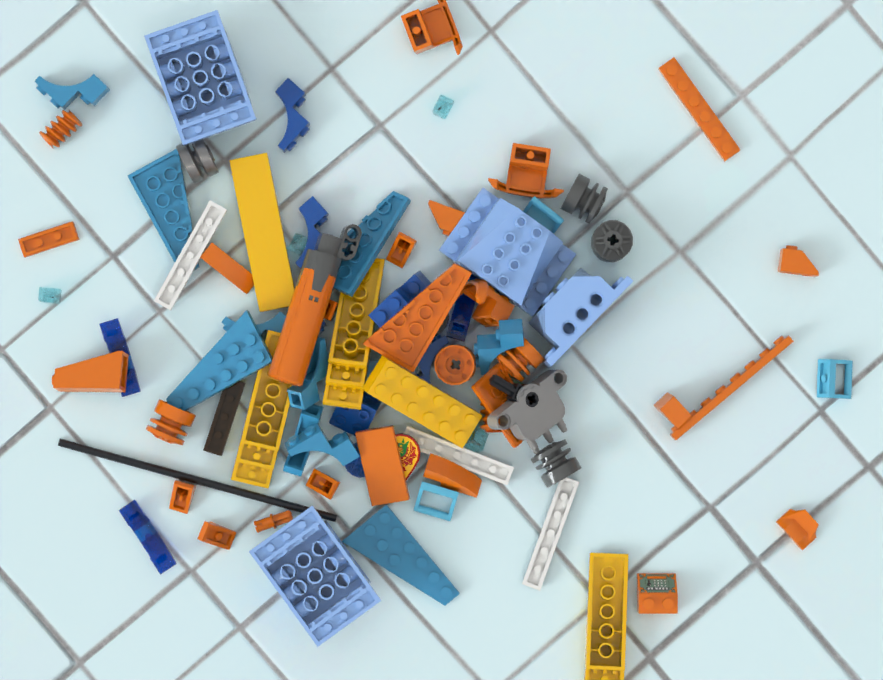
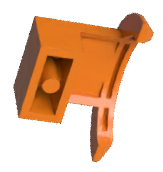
(431, 28)
(527, 173)
(490, 305)

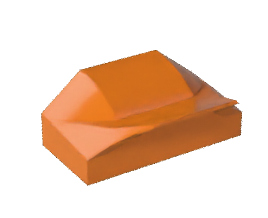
(799, 527)

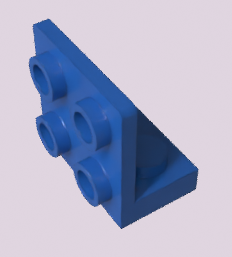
(353, 419)

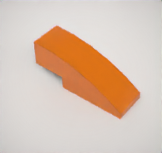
(228, 268)
(452, 476)

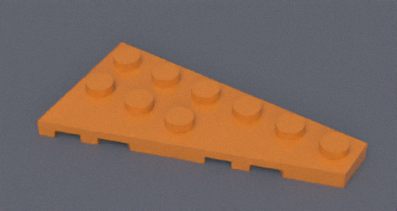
(412, 328)

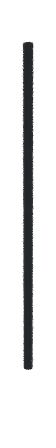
(192, 478)

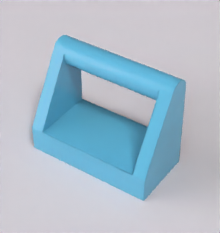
(543, 215)
(827, 376)
(438, 490)

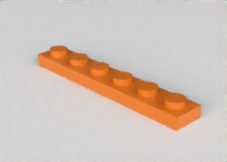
(699, 109)

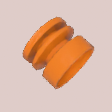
(518, 358)
(443, 364)
(170, 423)

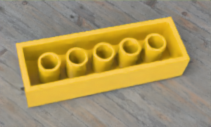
(422, 401)

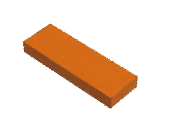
(48, 239)

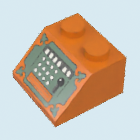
(657, 593)

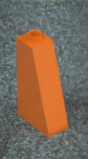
(96, 374)

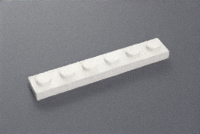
(190, 255)
(463, 457)
(550, 533)

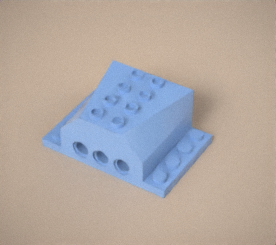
(200, 77)
(508, 251)
(574, 310)
(315, 575)

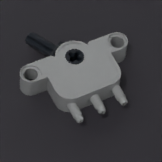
(530, 407)

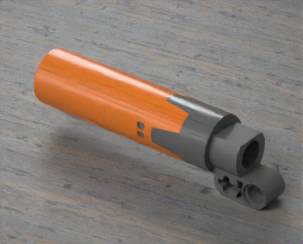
(310, 305)

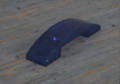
(461, 316)
(116, 341)
(148, 536)

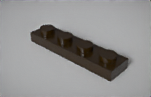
(224, 419)

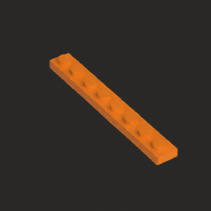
(736, 381)

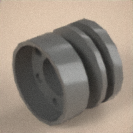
(584, 198)
(602, 247)
(555, 463)

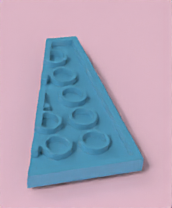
(165, 200)
(375, 232)
(228, 362)
(394, 548)

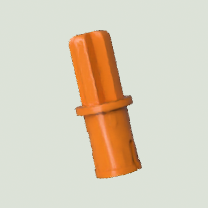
(273, 521)

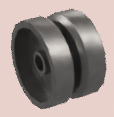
(196, 159)

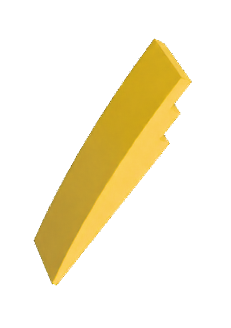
(263, 231)
(347, 354)
(262, 425)
(606, 617)

